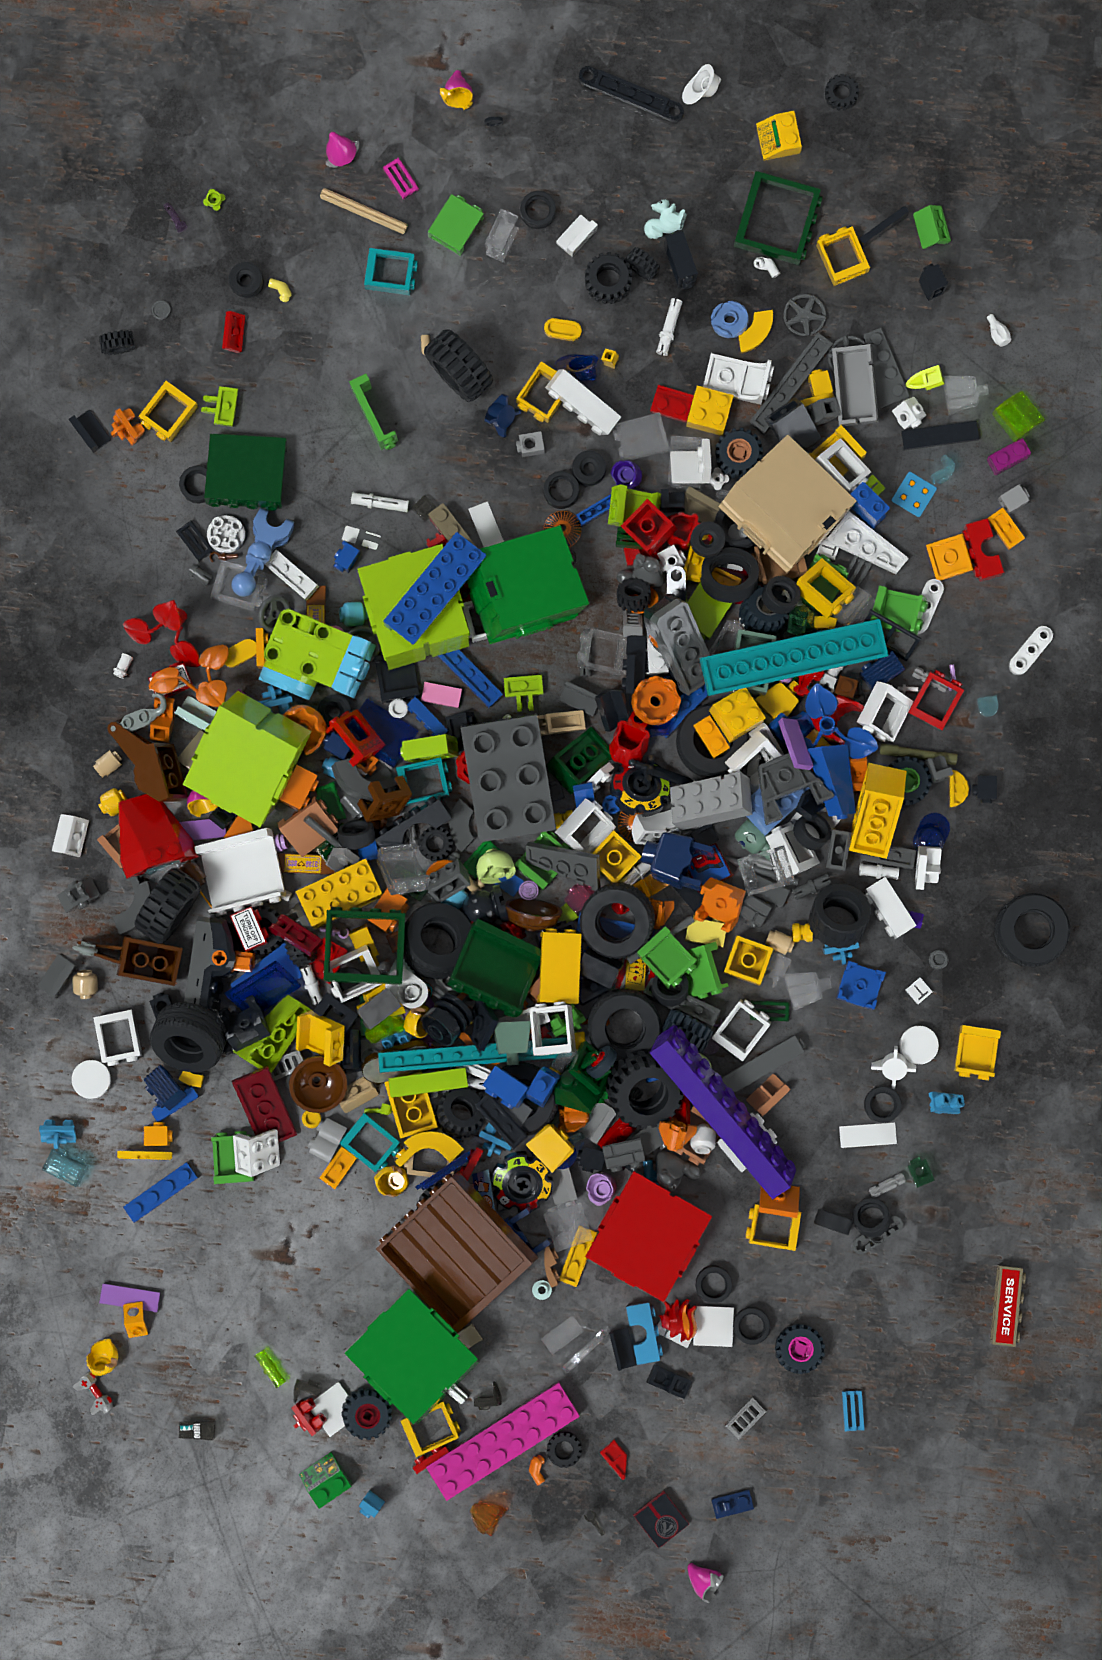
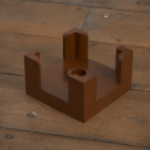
(385, 804)

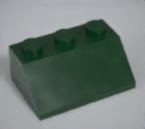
(575, 1095)

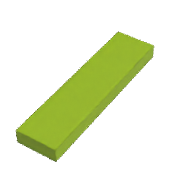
(428, 1082)

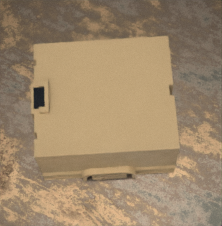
(787, 503)

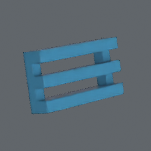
(853, 1415)

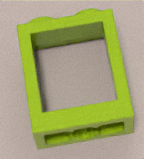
(429, 748)

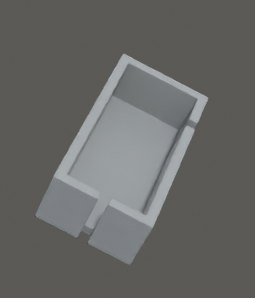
(855, 385)
(711, 801)

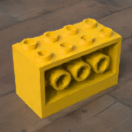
(877, 810)
(347, 889)

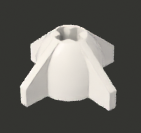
(894, 1066)

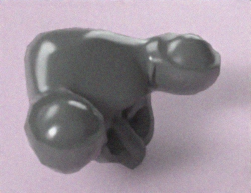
(645, 568)
(671, 1168)

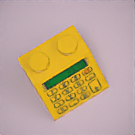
(779, 136)

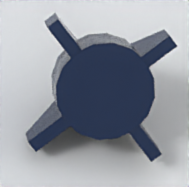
(501, 414)

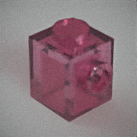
(577, 897)

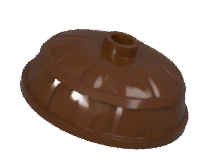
(533, 913)
(319, 1095)

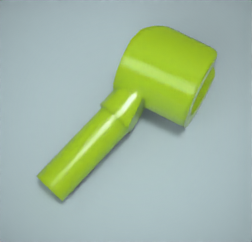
(385, 1109)

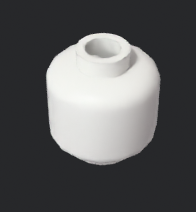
(704, 1139)

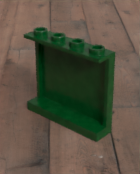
(245, 471)
(495, 968)

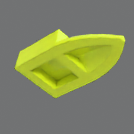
(926, 379)

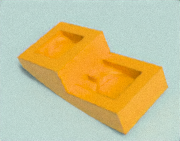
(650, 886)

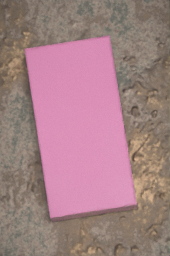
(441, 695)

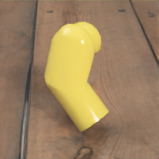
(282, 287)

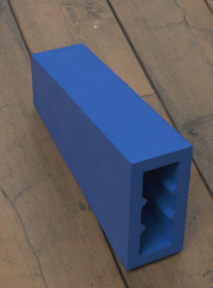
(832, 767)
(281, 957)

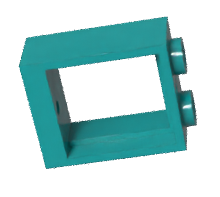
(369, 282)
(401, 771)
(394, 1148)

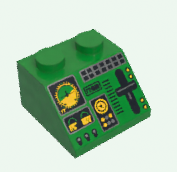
(325, 1480)

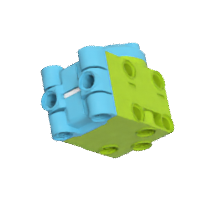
(311, 652)

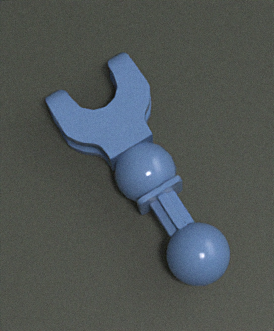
(260, 552)

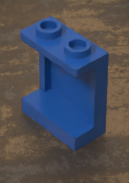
(869, 505)

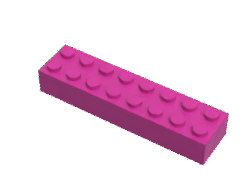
(503, 1441)

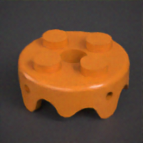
(667, 694)
(313, 720)

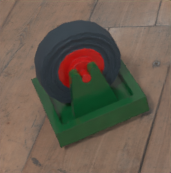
(593, 1066)

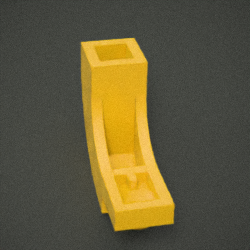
(434, 1140)

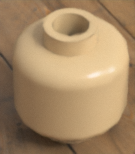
(85, 984)

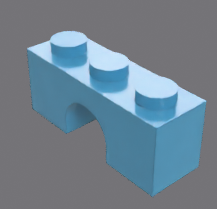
(648, 1350)

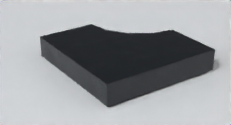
(484, 1024)

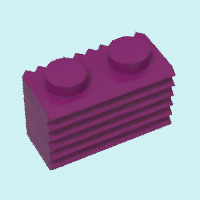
(1008, 456)

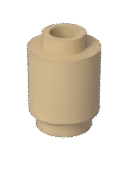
(107, 763)
(779, 942)

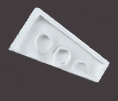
(865, 543)

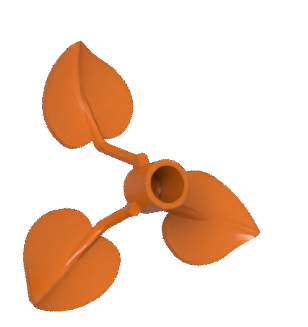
(208, 693)

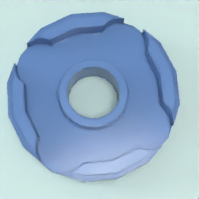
(733, 329)

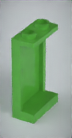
(359, 386)

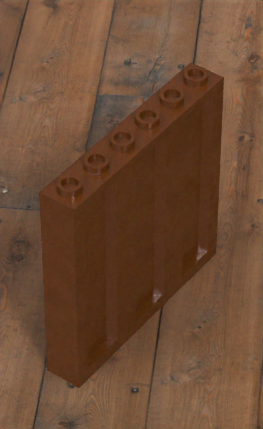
(456, 1251)

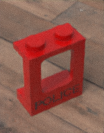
(362, 749)

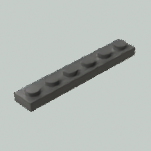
(792, 380)

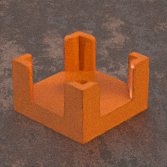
(721, 903)

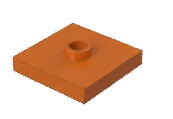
(782, 1205)

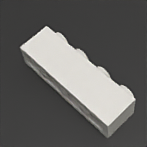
(582, 402)

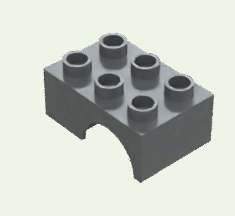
(508, 777)

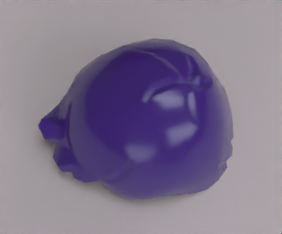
(626, 474)

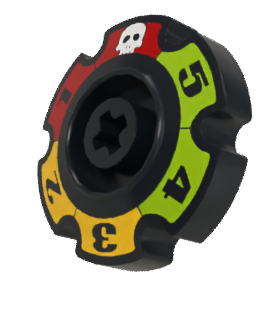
(635, 794)
(508, 1179)

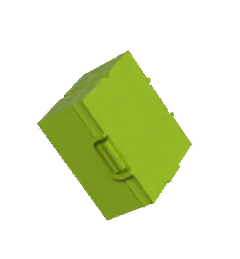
(386, 585)
(246, 758)

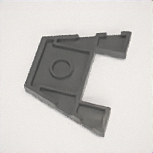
(781, 779)

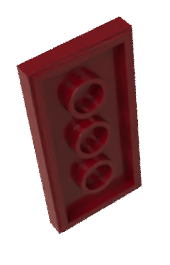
(264, 1104)

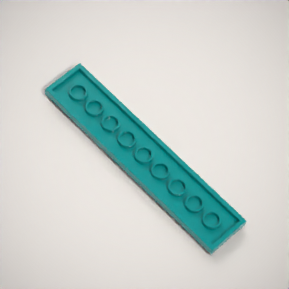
(793, 657)

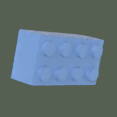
(785, 804)

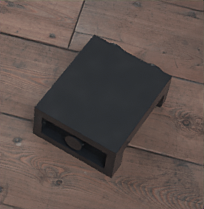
(794, 421)
(397, 682)

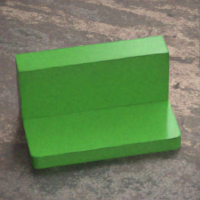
(931, 226)

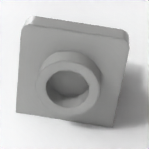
(340, 858)

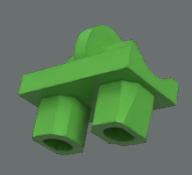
(559, 1026)

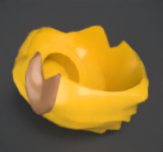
(413, 1021)
(391, 1181)
(102, 1357)

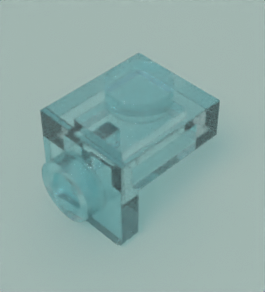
(942, 475)

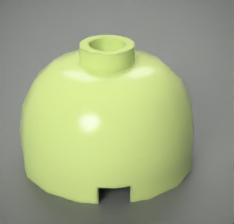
(495, 865)

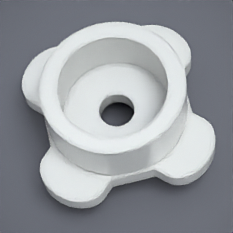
(723, 479)

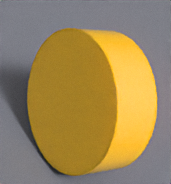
(310, 1119)

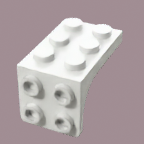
(739, 378)

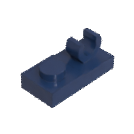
(732, 1504)

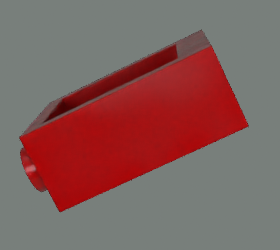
(928, 717)

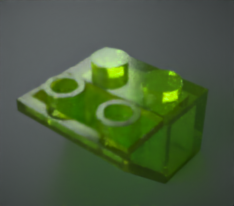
(1018, 416)

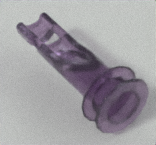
(180, 225)

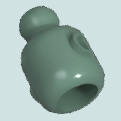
(752, 838)

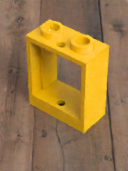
(849, 273)
(548, 372)
(190, 405)
(815, 598)
(792, 1237)
(413, 1439)

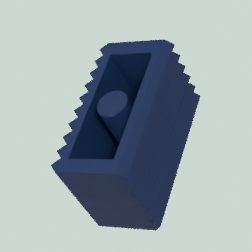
(882, 670)
(337, 746)
(164, 1087)

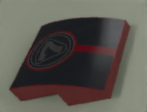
(661, 1519)

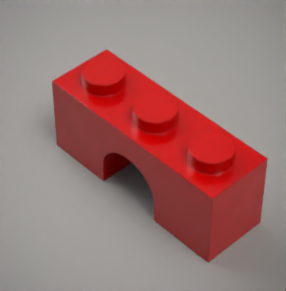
(985, 566)

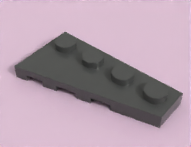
(567, 863)

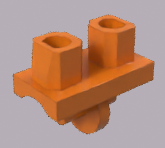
(123, 427)

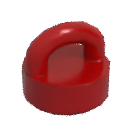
(619, 909)

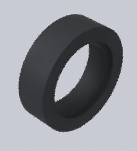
(725, 593)

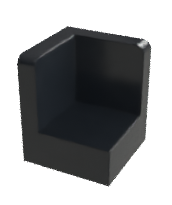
(672, 501)
(705, 835)

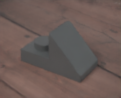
(299, 916)

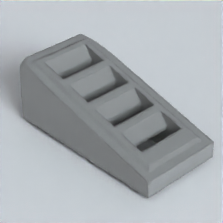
(632, 624)
(299, 1057)
(754, 1403)

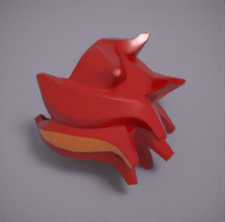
(679, 1320)

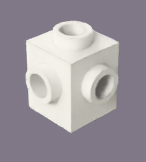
(909, 413)
(668, 553)

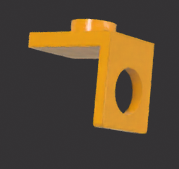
(134, 1325)

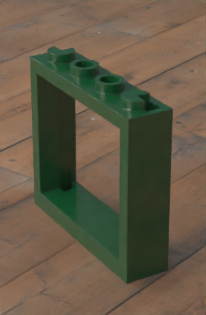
(767, 250)
(375, 914)

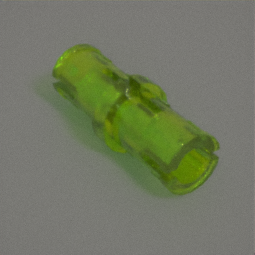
(270, 1368)

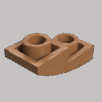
(550, 1257)

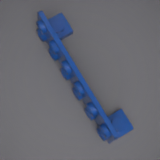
(434, 588)

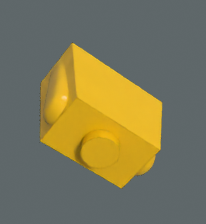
(551, 1146)

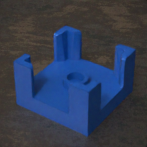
(860, 985)

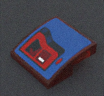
(704, 867)

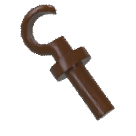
(224, 556)

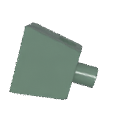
(512, 1039)

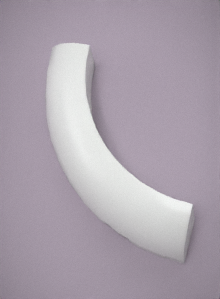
(653, 826)

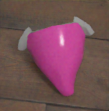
(340, 150)
(704, 1581)

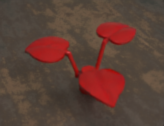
(171, 617)

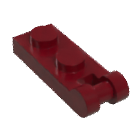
(296, 935)

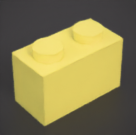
(706, 932)

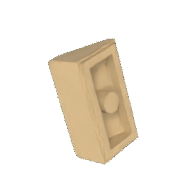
(358, 1094)

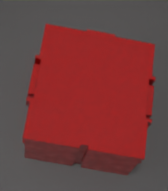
(648, 1237)

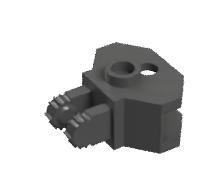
(78, 895)

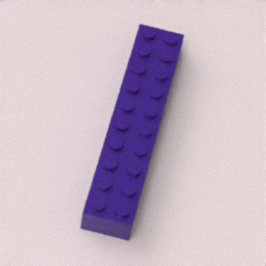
(723, 1111)

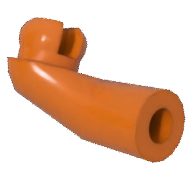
(535, 1467)

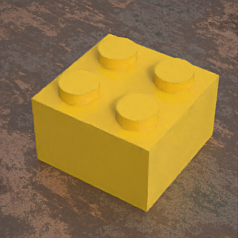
(709, 410)
(737, 714)
(616, 857)
(748, 960)

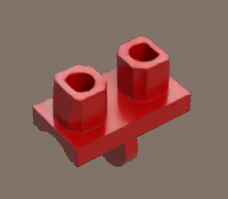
(305, 1417)

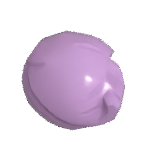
(601, 1188)

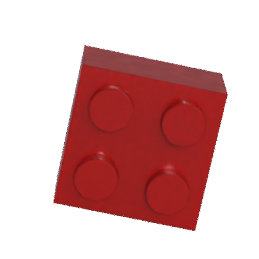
(649, 527)

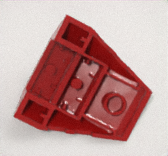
(150, 836)

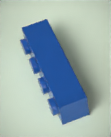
(594, 511)
(424, 715)
(161, 1113)

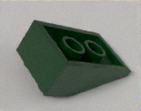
(580, 760)

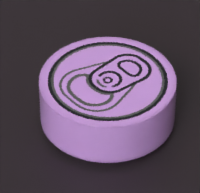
(528, 890)

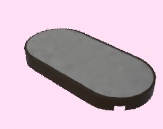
(370, 1066)

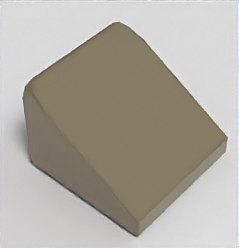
(469, 1336)

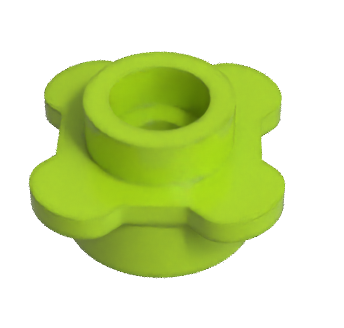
(208, 201)

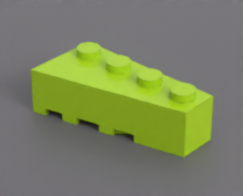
(283, 1029)

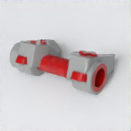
(102, 1402)

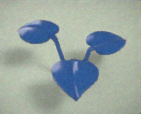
(823, 704)

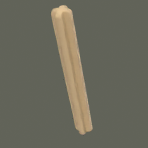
(363, 211)

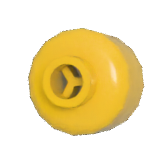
(110, 801)

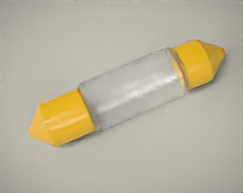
(563, 1060)

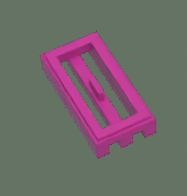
(408, 191)

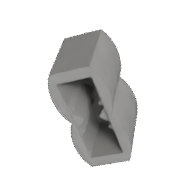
(327, 1140)

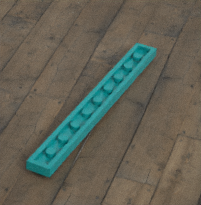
(455, 1056)

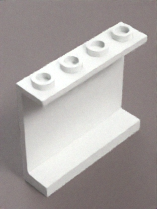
(242, 871)

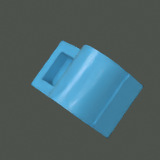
(371, 1504)

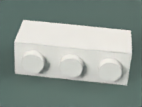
(889, 908)

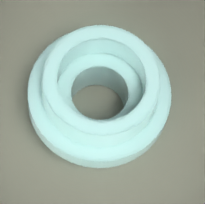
(538, 1284)

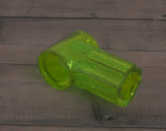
(386, 1028)

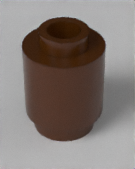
(194, 871)

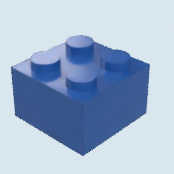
(506, 1087)

